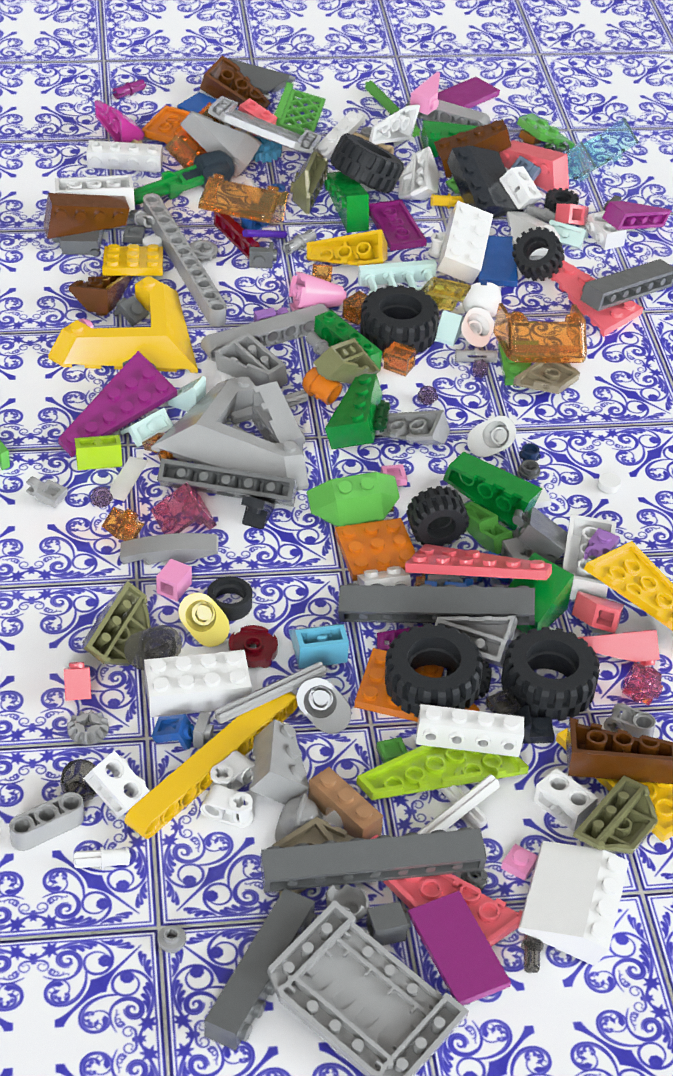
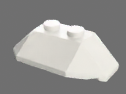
(419, 177)

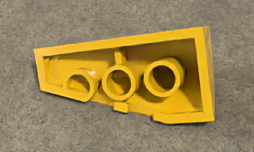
(352, 249)

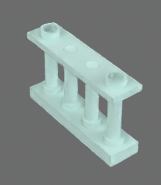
(396, 273)

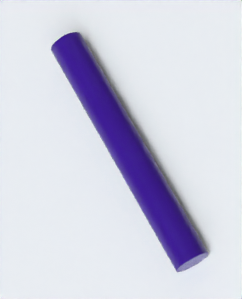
(264, 233)

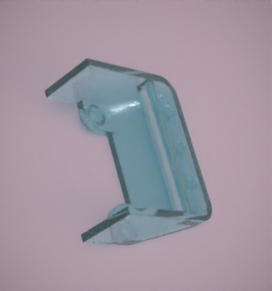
(599, 150)

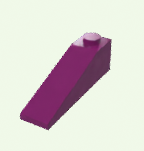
(629, 215)

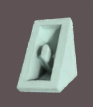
(449, 328)
(189, 394)

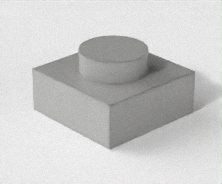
(203, 730)

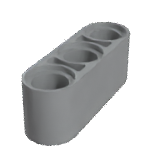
(46, 821)

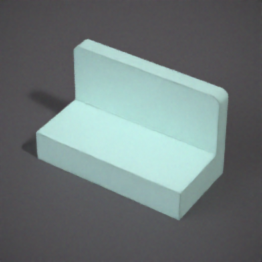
(570, 234)
(148, 426)

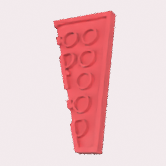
(607, 320)
(452, 561)
(492, 915)

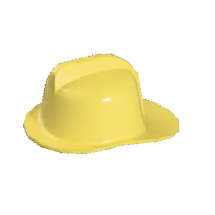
(204, 619)

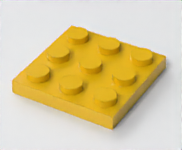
(133, 260)

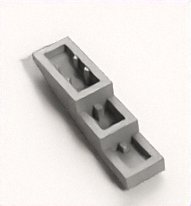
(177, 546)

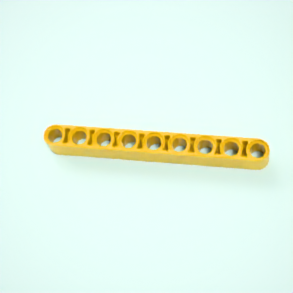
(194, 776)

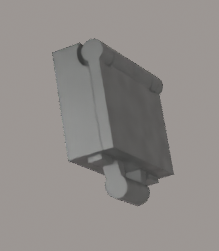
(81, 244)
(540, 533)

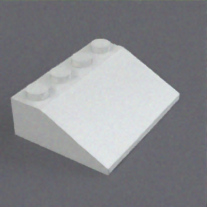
(574, 899)

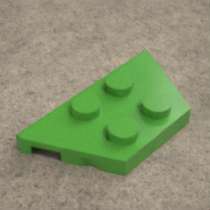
(542, 130)

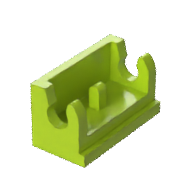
(98, 452)

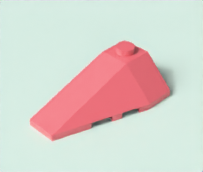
(630, 646)

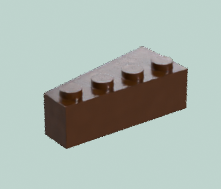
(490, 136)
(83, 213)
(612, 755)

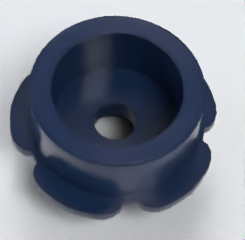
(530, 452)

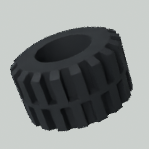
(535, 240)
(437, 516)

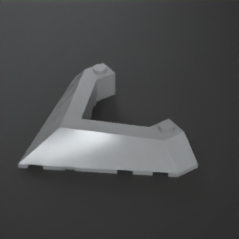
(207, 440)

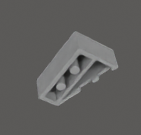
(273, 415)

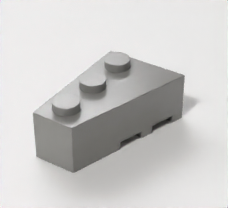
(251, 359)
(488, 632)
(278, 764)

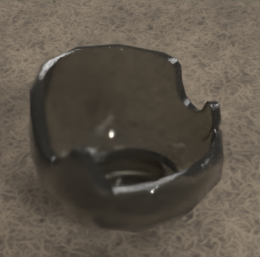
(73, 778)

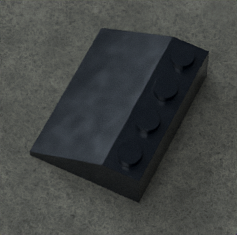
(478, 181)

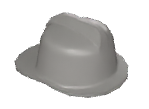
(324, 705)
(296, 814)

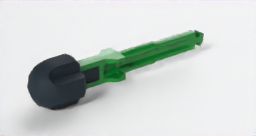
(177, 182)

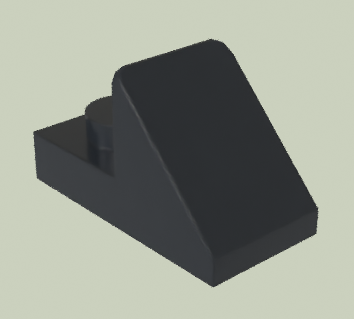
(256, 512)
(535, 728)

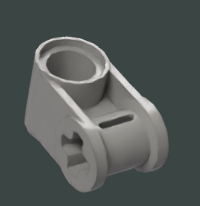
(631, 720)

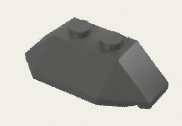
(263, 78)

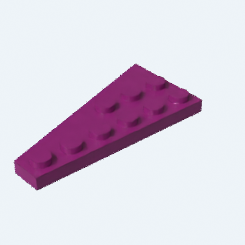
(124, 399)

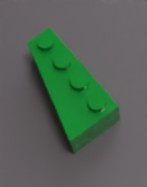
(434, 131)
(349, 200)
(355, 415)
(491, 487)

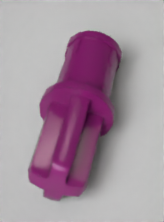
(129, 88)

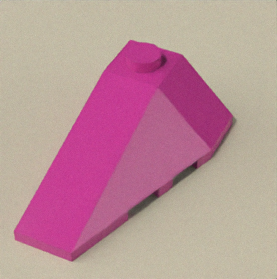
(117, 124)

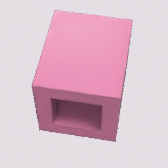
(174, 580)

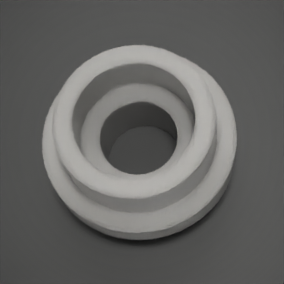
(171, 945)

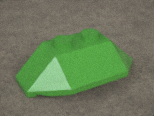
(354, 499)

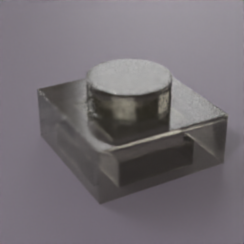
(502, 703)

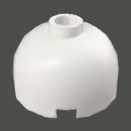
(483, 297)

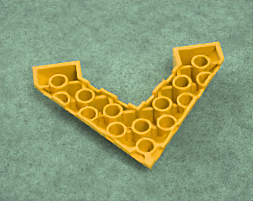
(163, 344)

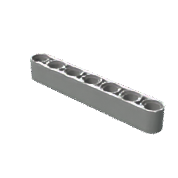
(269, 330)

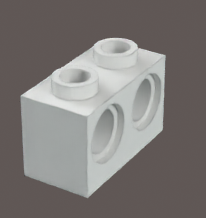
(520, 187)
(603, 232)
(111, 788)
(564, 799)

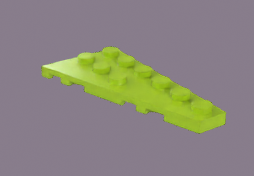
(435, 768)

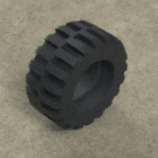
(367, 163)
(399, 316)
(437, 647)
(556, 652)

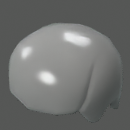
(349, 897)

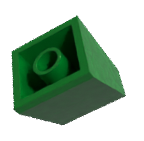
(550, 595)

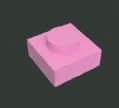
(397, 471)
(519, 862)

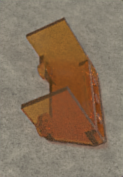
(243, 200)
(541, 340)

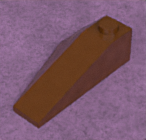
(227, 81)
(100, 293)

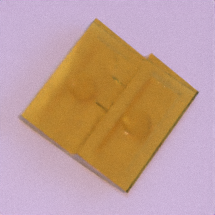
(446, 292)

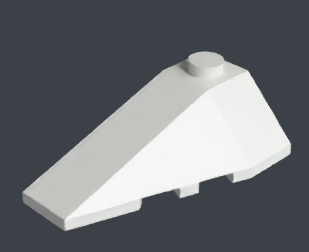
(396, 126)
(522, 222)

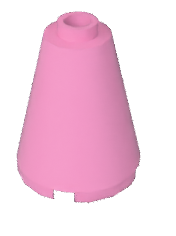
(312, 291)

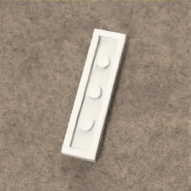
(348, 124)

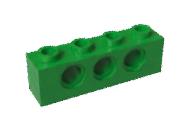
(336, 330)

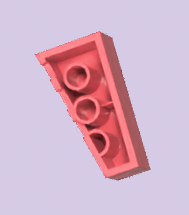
(552, 163)

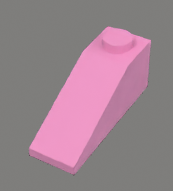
(426, 94)

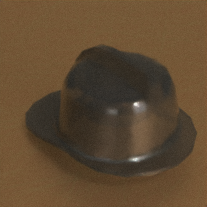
(152, 643)

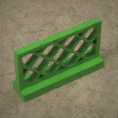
(286, 107)

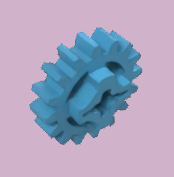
(267, 151)

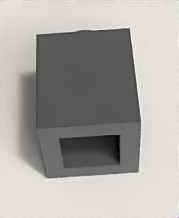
(388, 923)

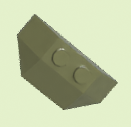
(309, 181)
(116, 623)
(620, 819)

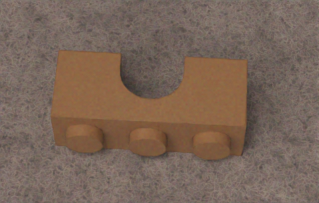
(357, 814)

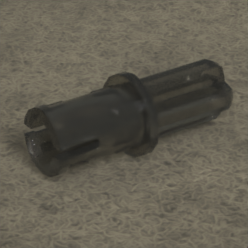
(532, 948)

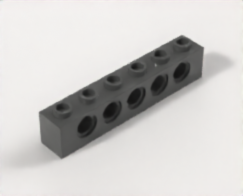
(227, 482)

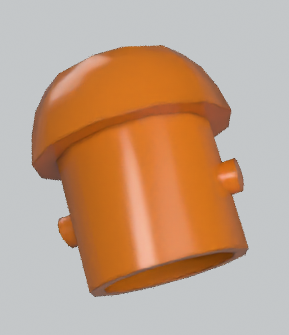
(320, 387)

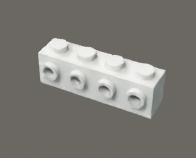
(124, 156)
(470, 730)

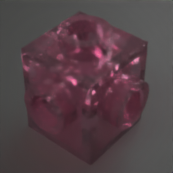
(642, 684)

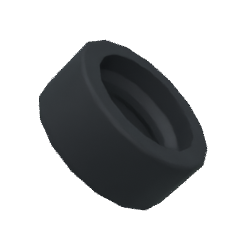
(236, 586)

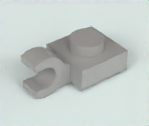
(48, 492)

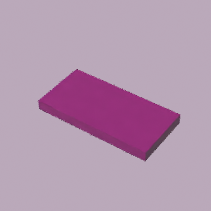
(469, 93)
(397, 225)
(459, 948)

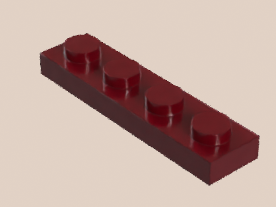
(233, 232)

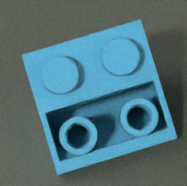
(320, 644)

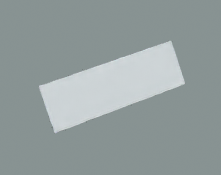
(127, 478)

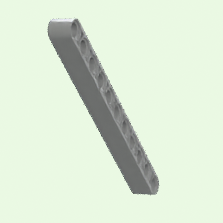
(186, 261)

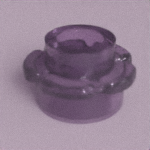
(480, 368)
(427, 395)
(101, 497)

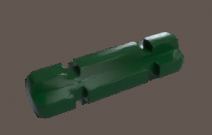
(382, 416)

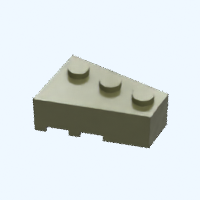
(345, 362)

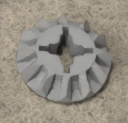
(209, 249)
(94, 734)

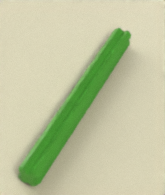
(386, 102)

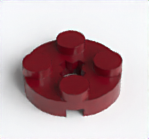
(265, 643)

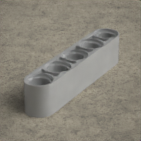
(455, 114)

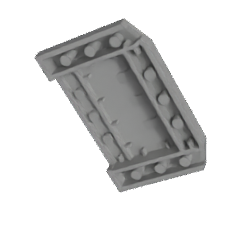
(226, 112)
(362, 997)

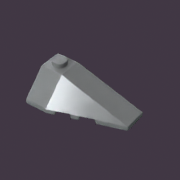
(215, 136)
(418, 427)

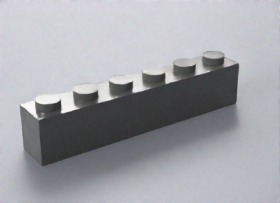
(627, 285)
(249, 984)

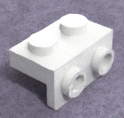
(391, 577)

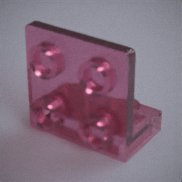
(181, 510)

